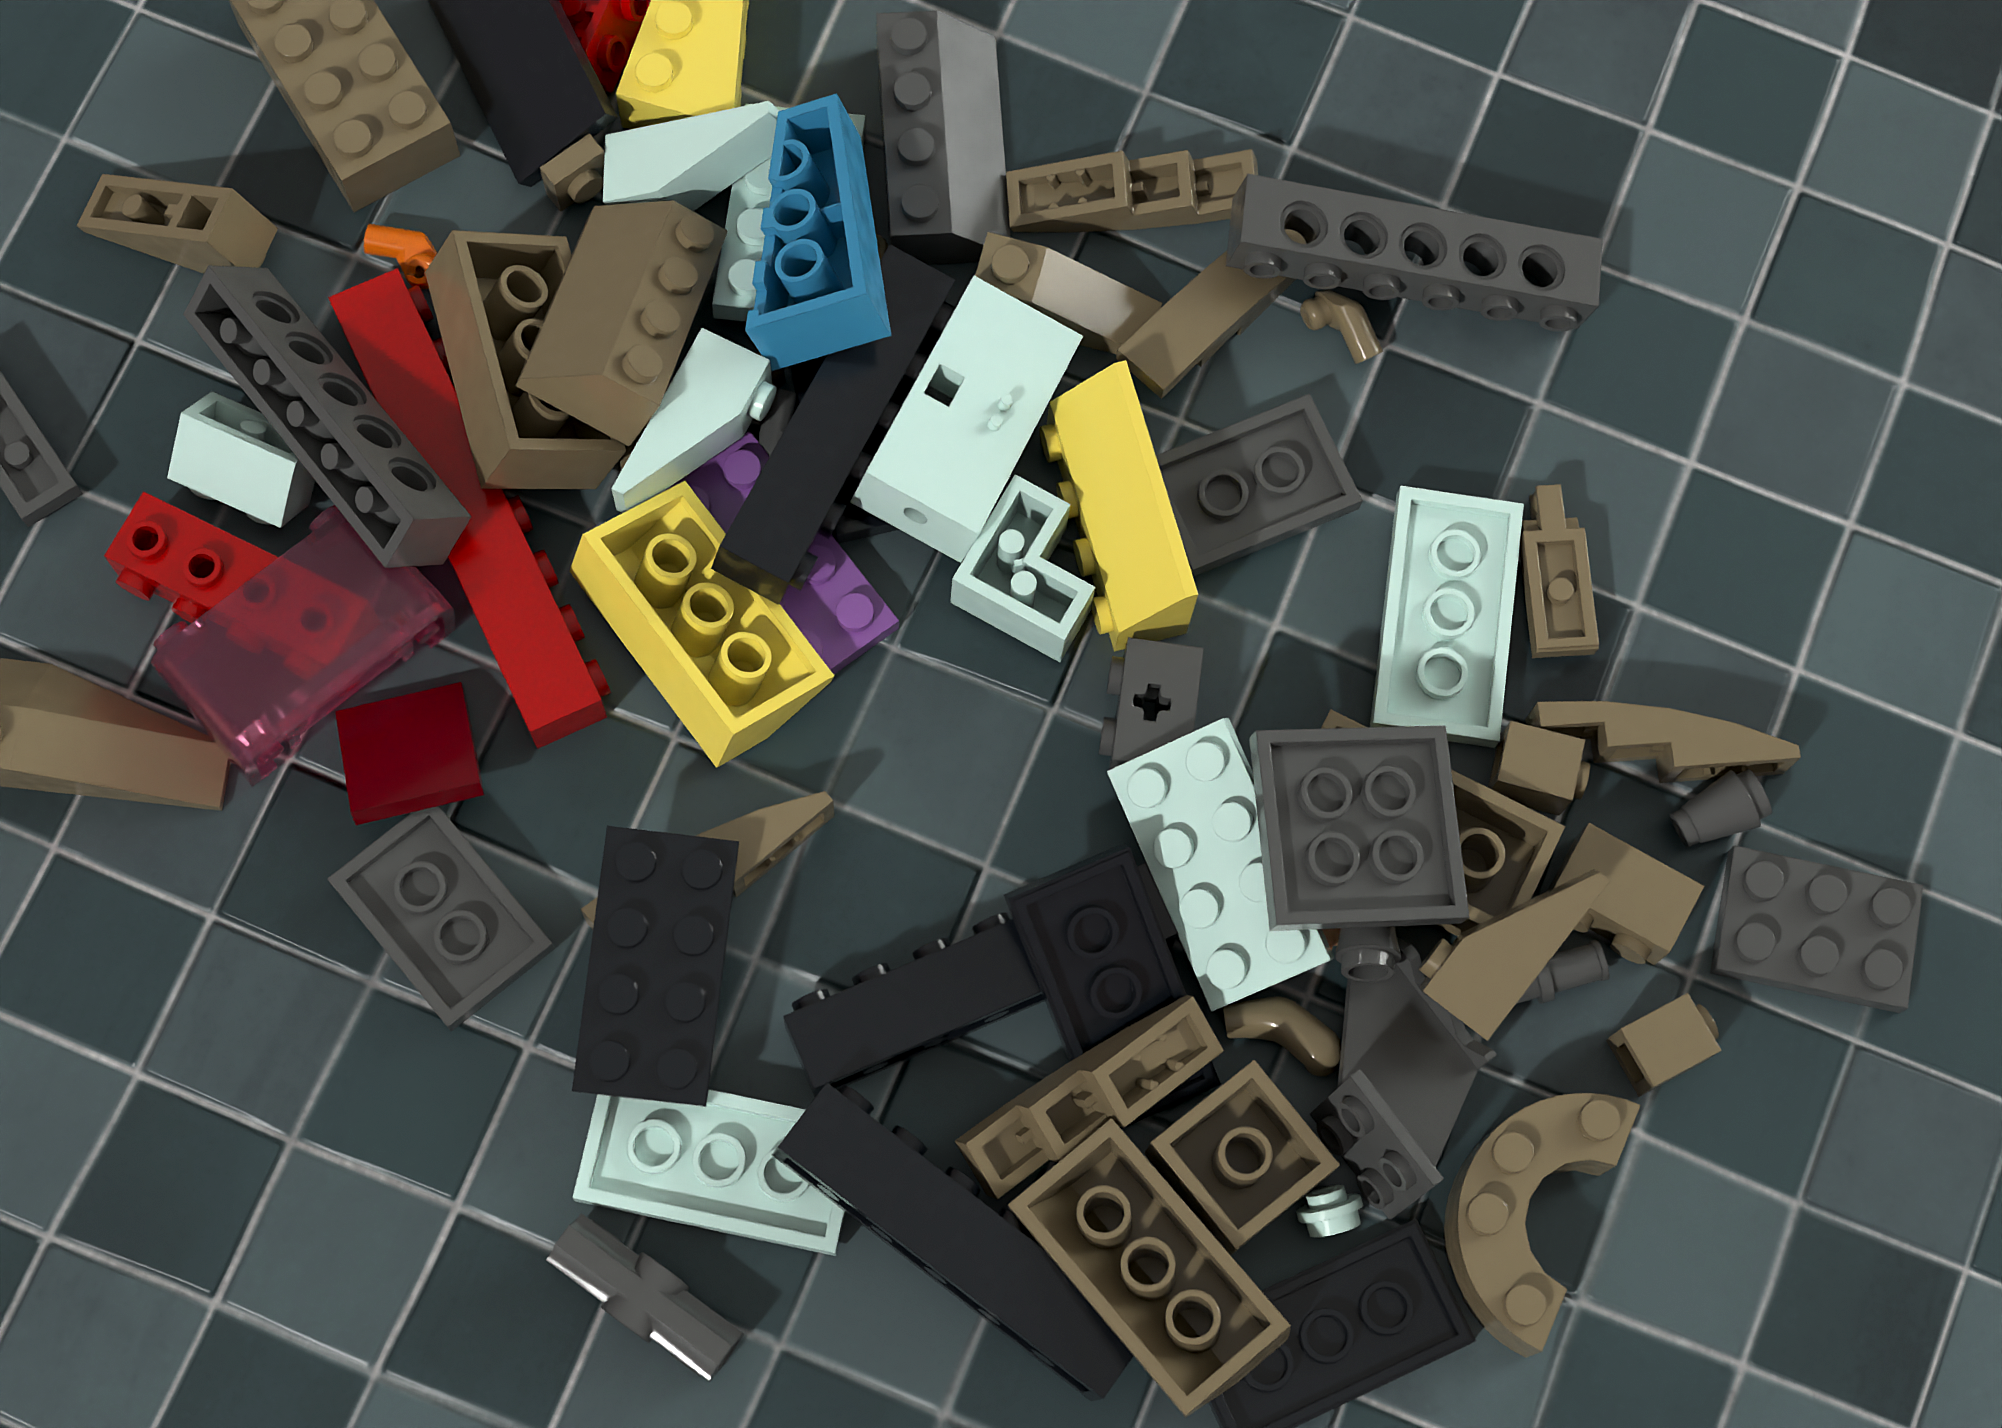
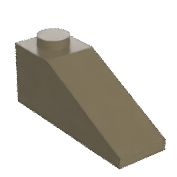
(179, 222)
(1066, 291)
(1499, 959)

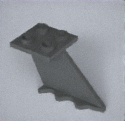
(1398, 1085)

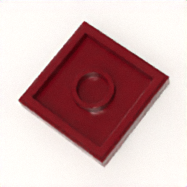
(408, 753)

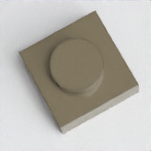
(574, 173)

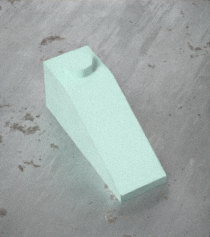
(688, 156)
(699, 416)

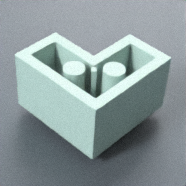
(1010, 577)

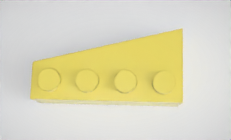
(684, 62)

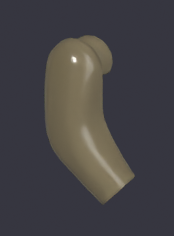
(1289, 1026)

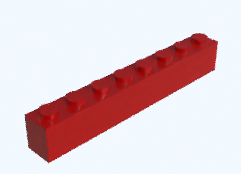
(491, 557)

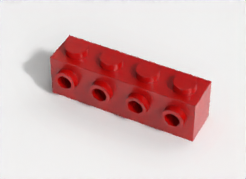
(180, 558)

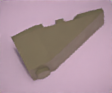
(95, 743)

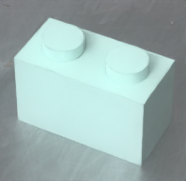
(239, 460)

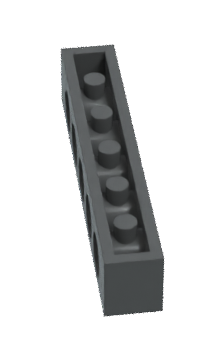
(1443, 239)
(327, 417)

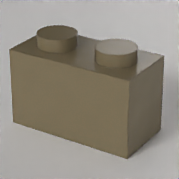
(1642, 903)

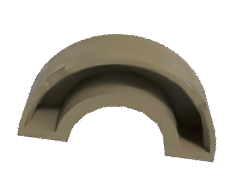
(1491, 1201)

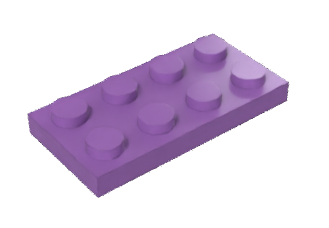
(837, 604)

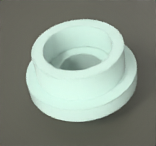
(1330, 1211)

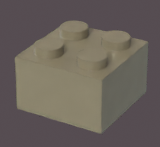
(1241, 1157)

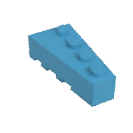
(820, 248)

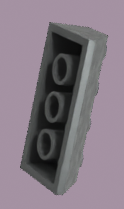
(940, 136)

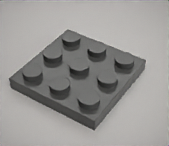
(1358, 827)

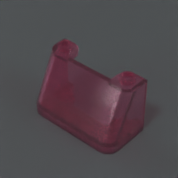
(297, 642)

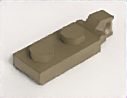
(1556, 579)

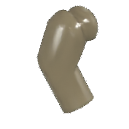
(1345, 316)

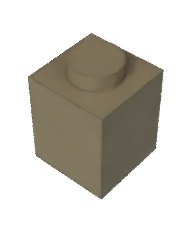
(1539, 768)
(1665, 1043)

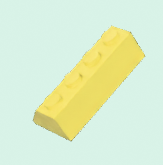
(1119, 509)
(709, 645)

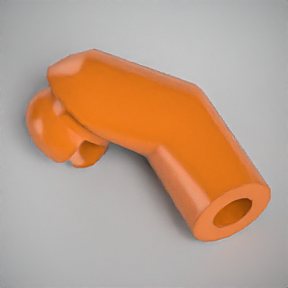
(409, 247)

